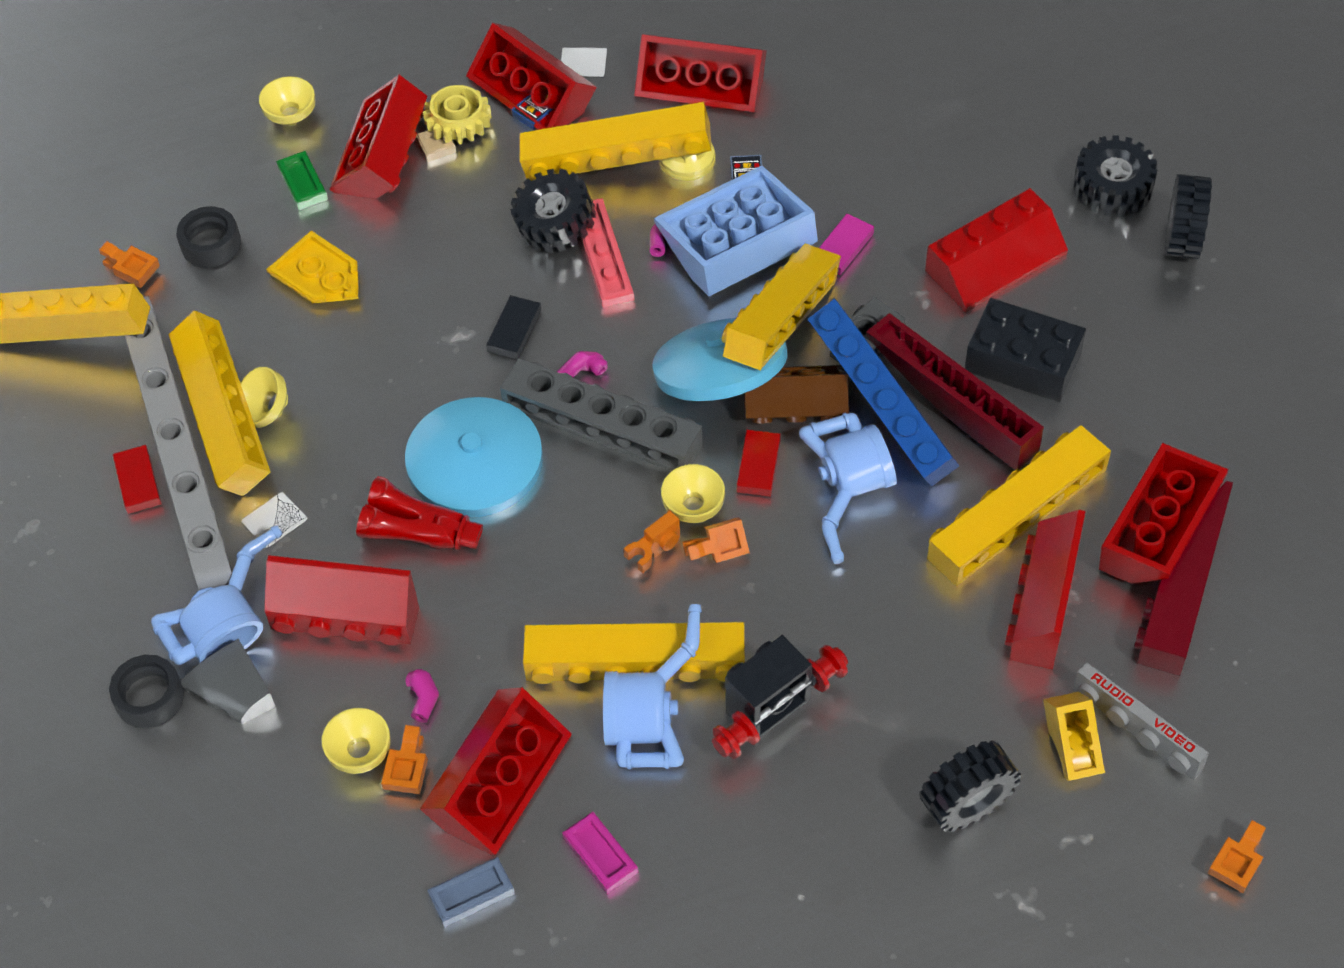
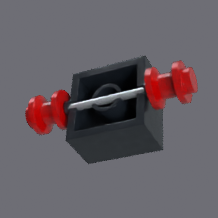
(771, 690)

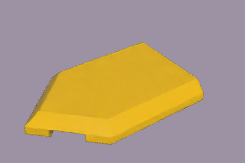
(317, 270)

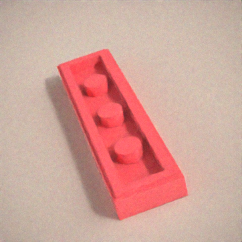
(606, 260)

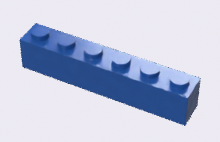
(883, 392)

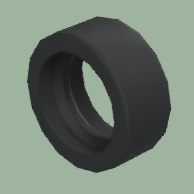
(203, 219)
(138, 668)

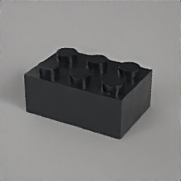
(1025, 349)

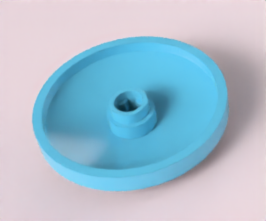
(695, 370)
(474, 456)

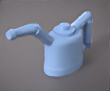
(852, 463)
(215, 614)
(641, 709)

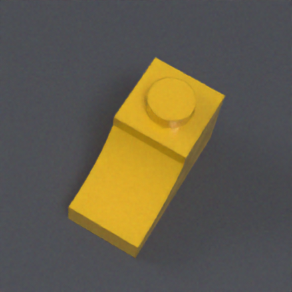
(1075, 734)

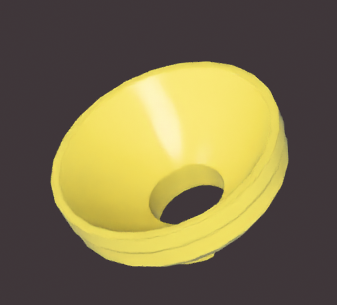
(287, 93)
(689, 166)
(258, 389)
(689, 482)
(353, 727)

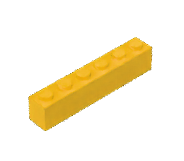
(617, 141)
(780, 306)
(72, 313)
(218, 404)
(1017, 504)
(589, 650)

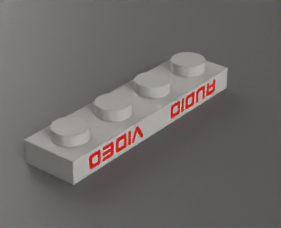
(1148, 727)

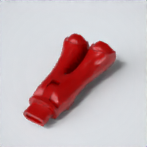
(404, 517)

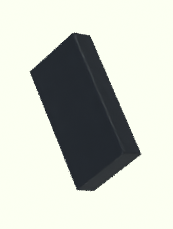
(513, 327)

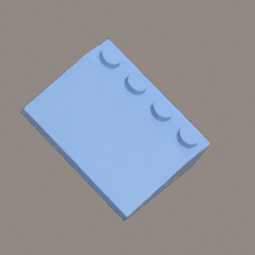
(737, 229)

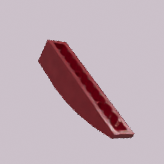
(958, 393)
(1179, 597)

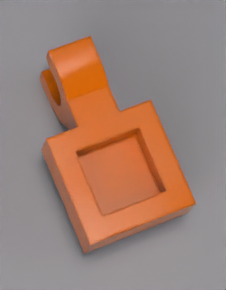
(132, 266)
(657, 538)
(723, 541)
(407, 766)
(1238, 861)

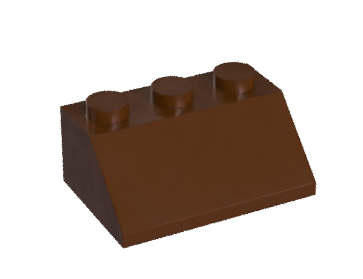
(798, 394)

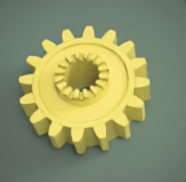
(457, 113)

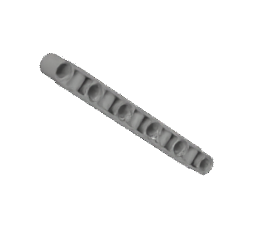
(179, 456)

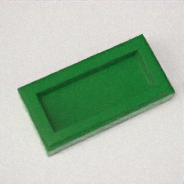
(302, 180)

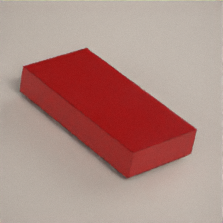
(758, 463)
(136, 479)

